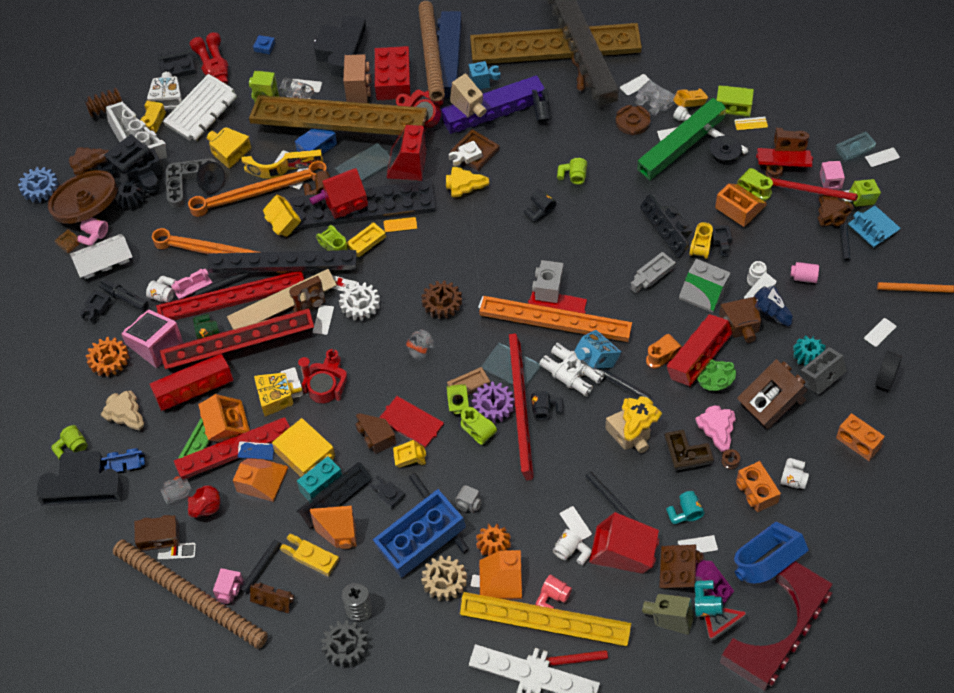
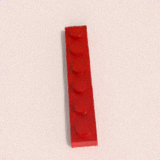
(228, 449)

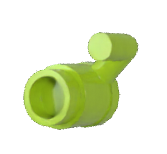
(577, 170)
(72, 438)

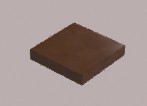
(486, 146)

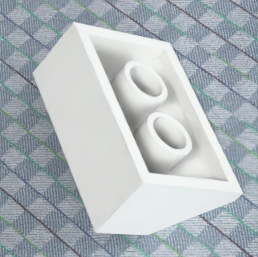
(101, 256)

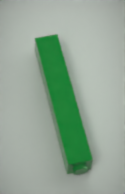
(681, 139)

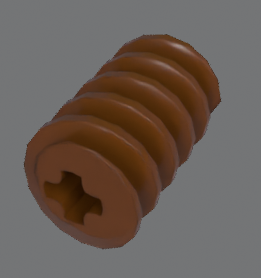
(102, 102)

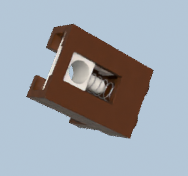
(777, 403)

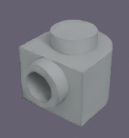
(468, 499)

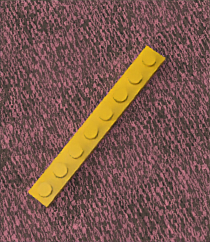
(545, 618)

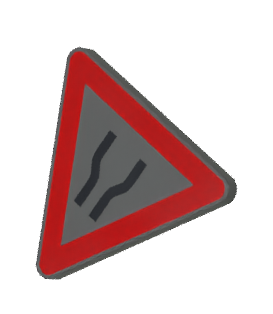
(722, 622)

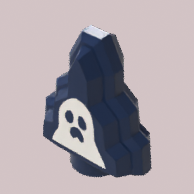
(772, 305)

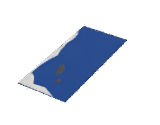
(255, 450)

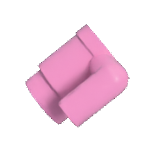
(95, 228)

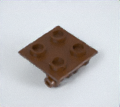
(679, 565)

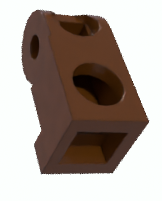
(790, 140)

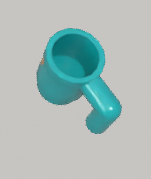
(690, 506)
(707, 605)

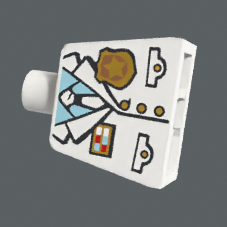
(165, 91)

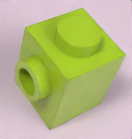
(867, 192)

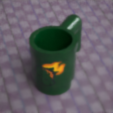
(204, 327)

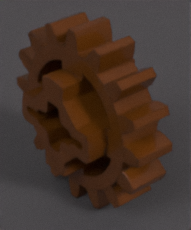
(441, 299)

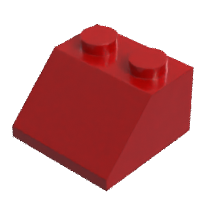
(344, 193)

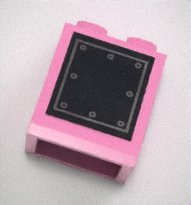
(150, 335)

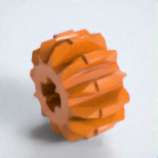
(486, 537)

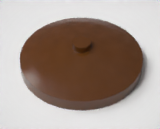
(82, 196)

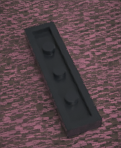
(335, 492)

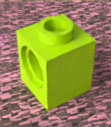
(453, 390)

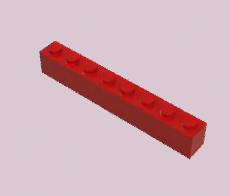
(236, 338)

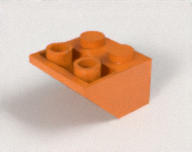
(739, 203)

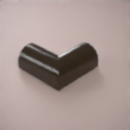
(687, 456)

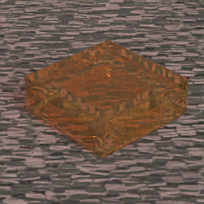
(67, 241)

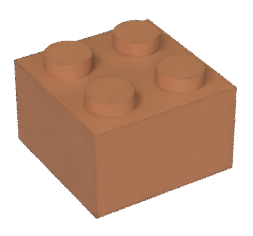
(357, 78)

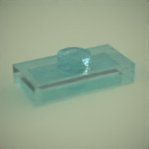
(855, 146)

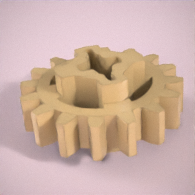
(440, 586)

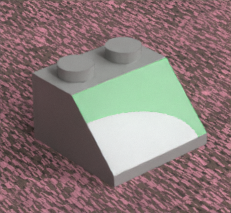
(705, 285)

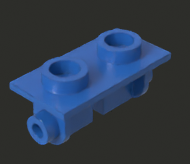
(131, 458)

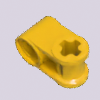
(702, 243)

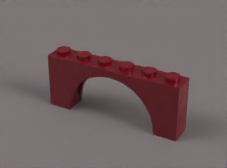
(762, 663)

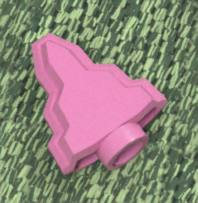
(717, 425)

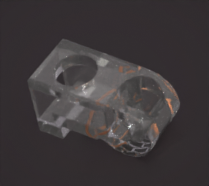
(292, 88)

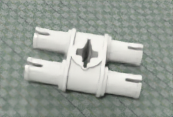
(571, 370)

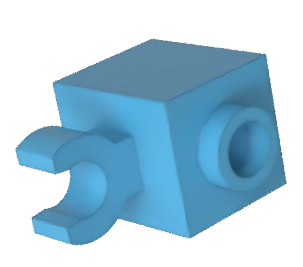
(481, 74)

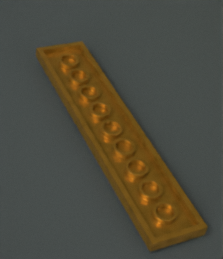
(551, 44)
(335, 115)

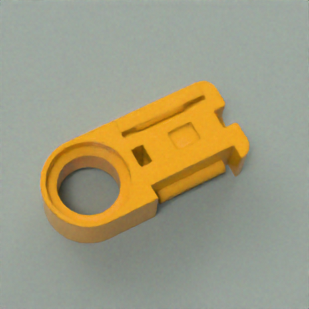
(690, 98)

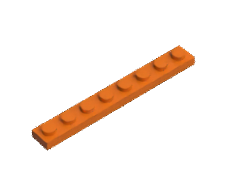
(554, 318)

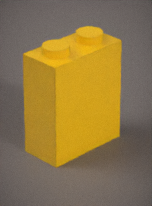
(302, 447)

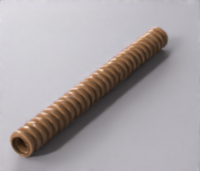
(431, 51)
(190, 594)

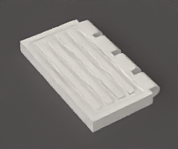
(199, 107)

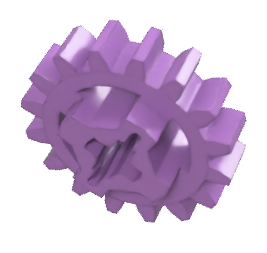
(502, 401)

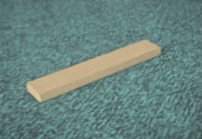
(274, 304)

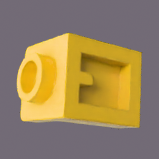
(409, 453)

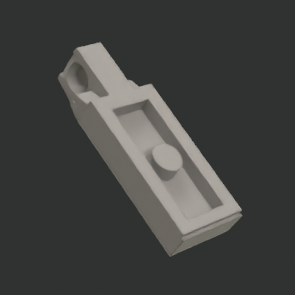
(652, 272)

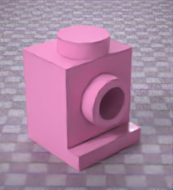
(227, 585)

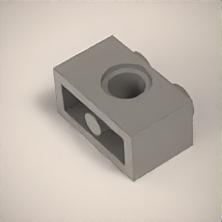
(548, 281)

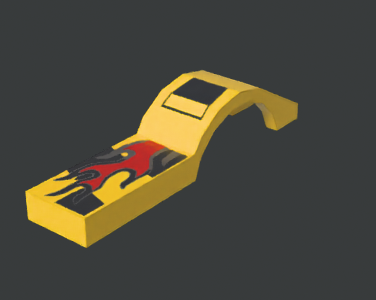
(291, 160)

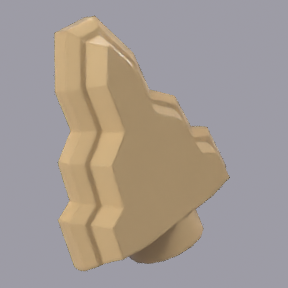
(123, 410)

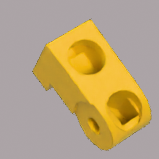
(154, 115)

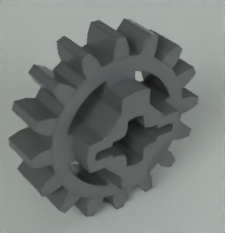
(352, 648)

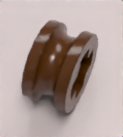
(776, 175)
(730, 453)

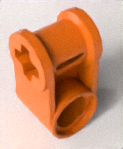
(662, 351)

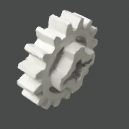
(359, 301)

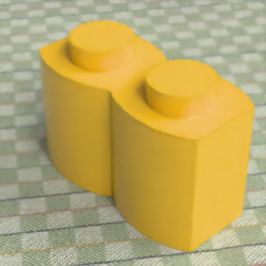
(281, 216)

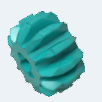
(807, 349)

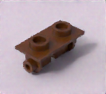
(264, 595)

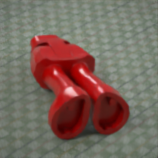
(217, 66)

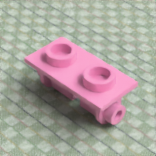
(189, 285)

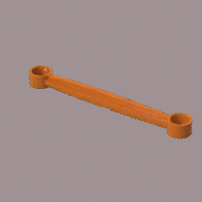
(254, 189)
(194, 244)

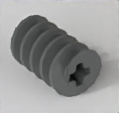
(357, 602)

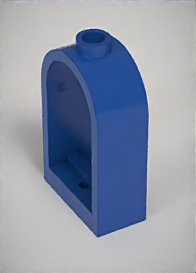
(792, 548)

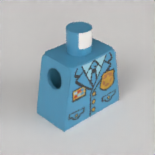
(597, 350)

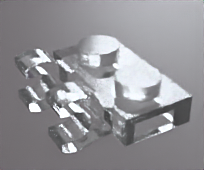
(656, 95)

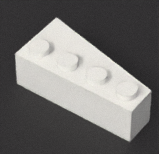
(124, 123)

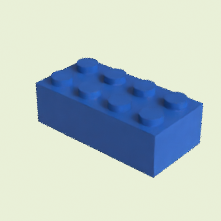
(419, 533)

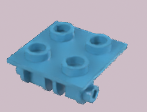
(873, 226)

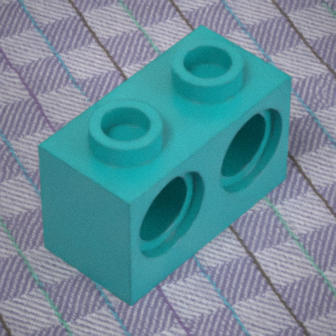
(318, 478)

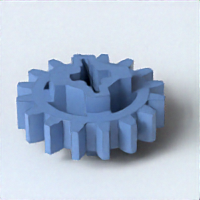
(38, 184)

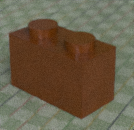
(157, 533)

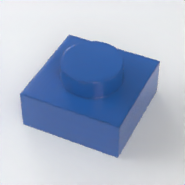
(264, 44)

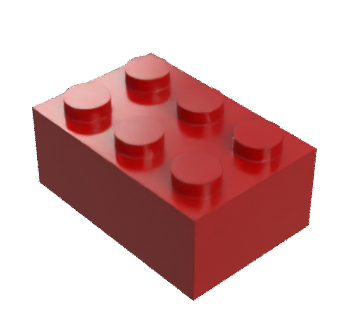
(392, 72)

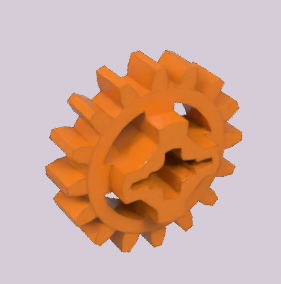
(107, 356)

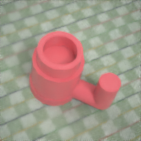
(554, 589)

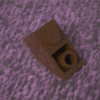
(376, 431)

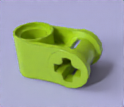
(756, 184)
(332, 240)
(477, 425)

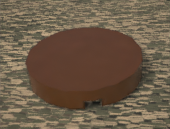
(633, 120)

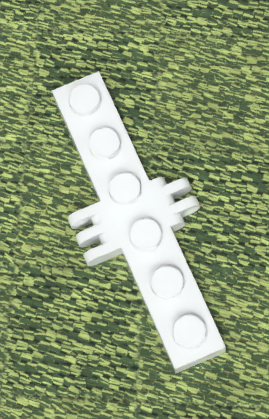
(531, 673)

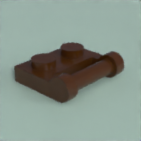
(312, 292)

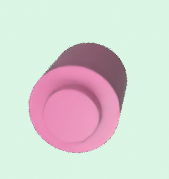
(805, 272)

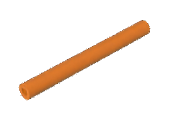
(915, 287)

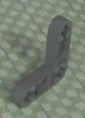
(181, 174)

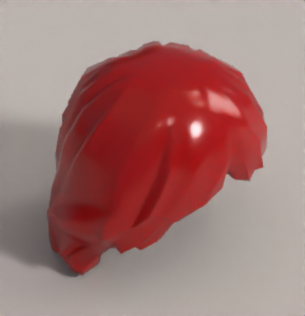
(204, 502)

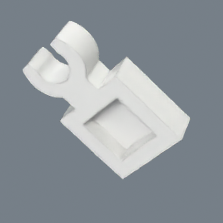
(467, 153)

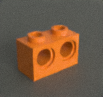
(860, 437)
(762, 485)

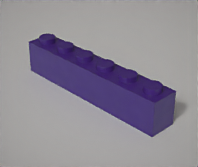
(497, 103)

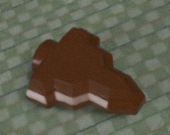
(86, 159)
(833, 210)

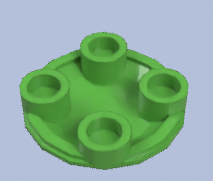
(717, 375)

